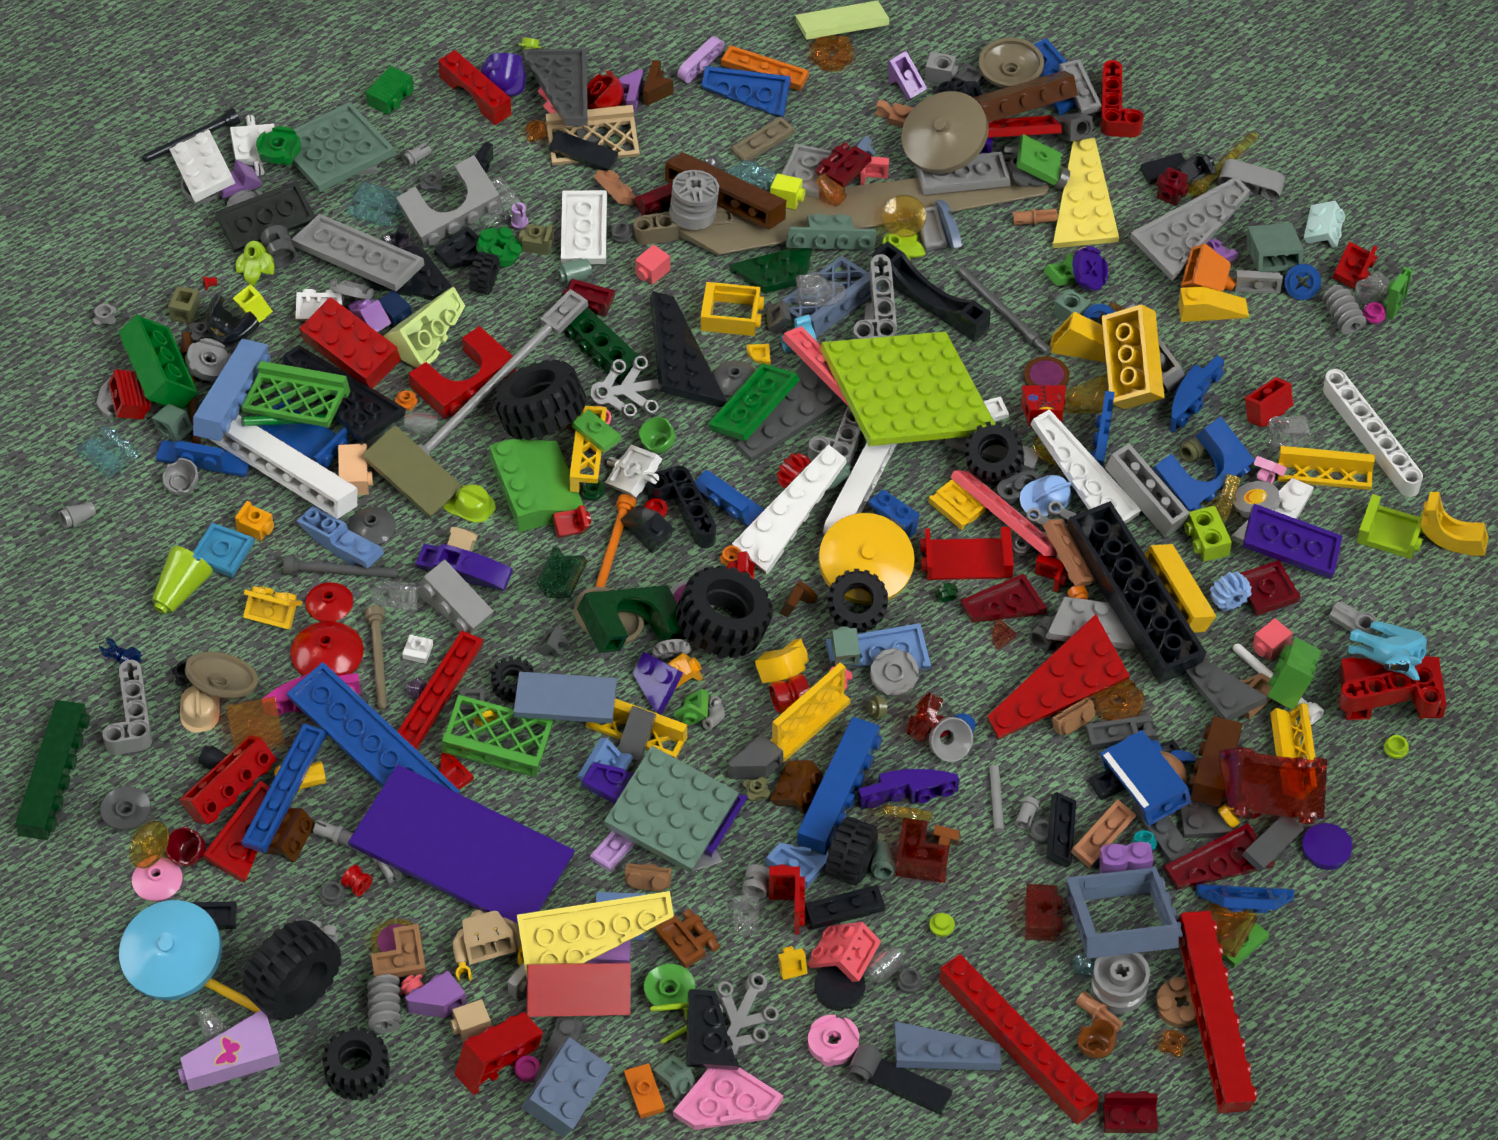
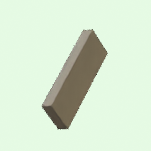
(762, 140)

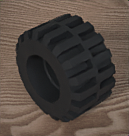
(990, 436)
(861, 580)
(851, 850)
(359, 1081)

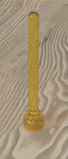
(1201, 186)

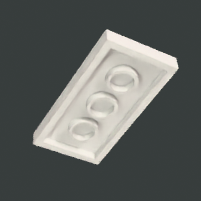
(202, 166)
(584, 226)

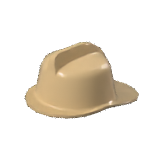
(199, 710)

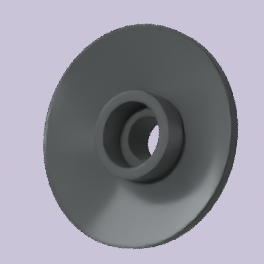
(727, 381)
(376, 532)
(125, 799)

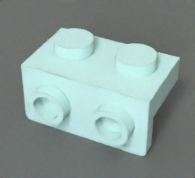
(1324, 223)

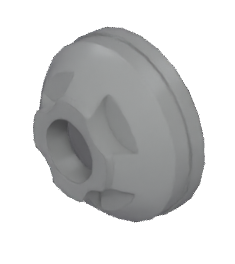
(960, 741)

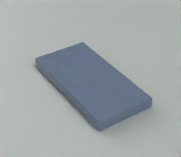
(565, 697)

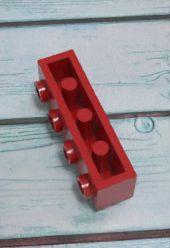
(228, 780)

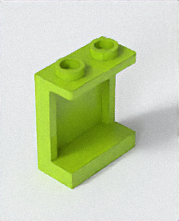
(1390, 529)

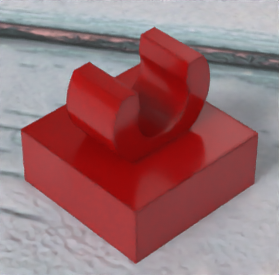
(744, 564)

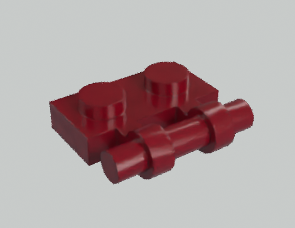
(847, 167)

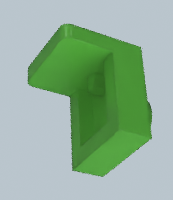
(1061, 272)
(694, 708)

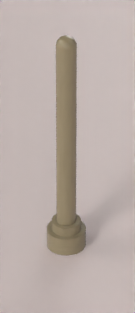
(375, 616)

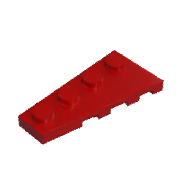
(227, 849)

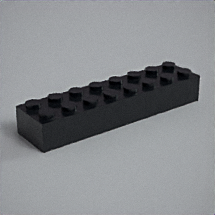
(1135, 592)

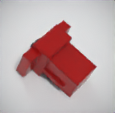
(208, 282)

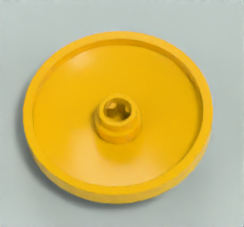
(868, 544)

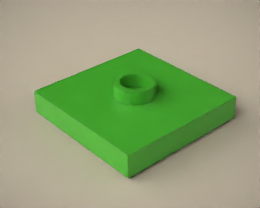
(1038, 160)

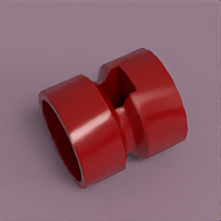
(785, 694)

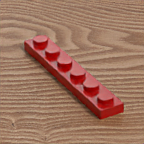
(440, 688)

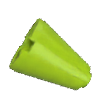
(179, 579)

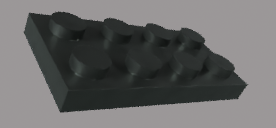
(249, 218)

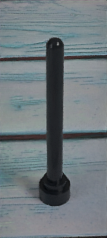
(229, 118)

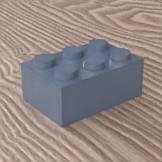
(566, 1087)

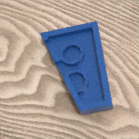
(1103, 422)

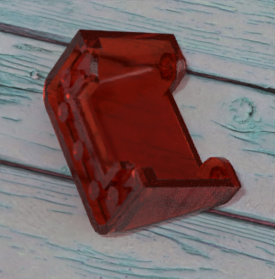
(1274, 784)

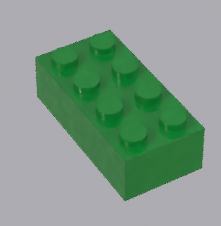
(157, 362)

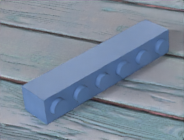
(229, 390)

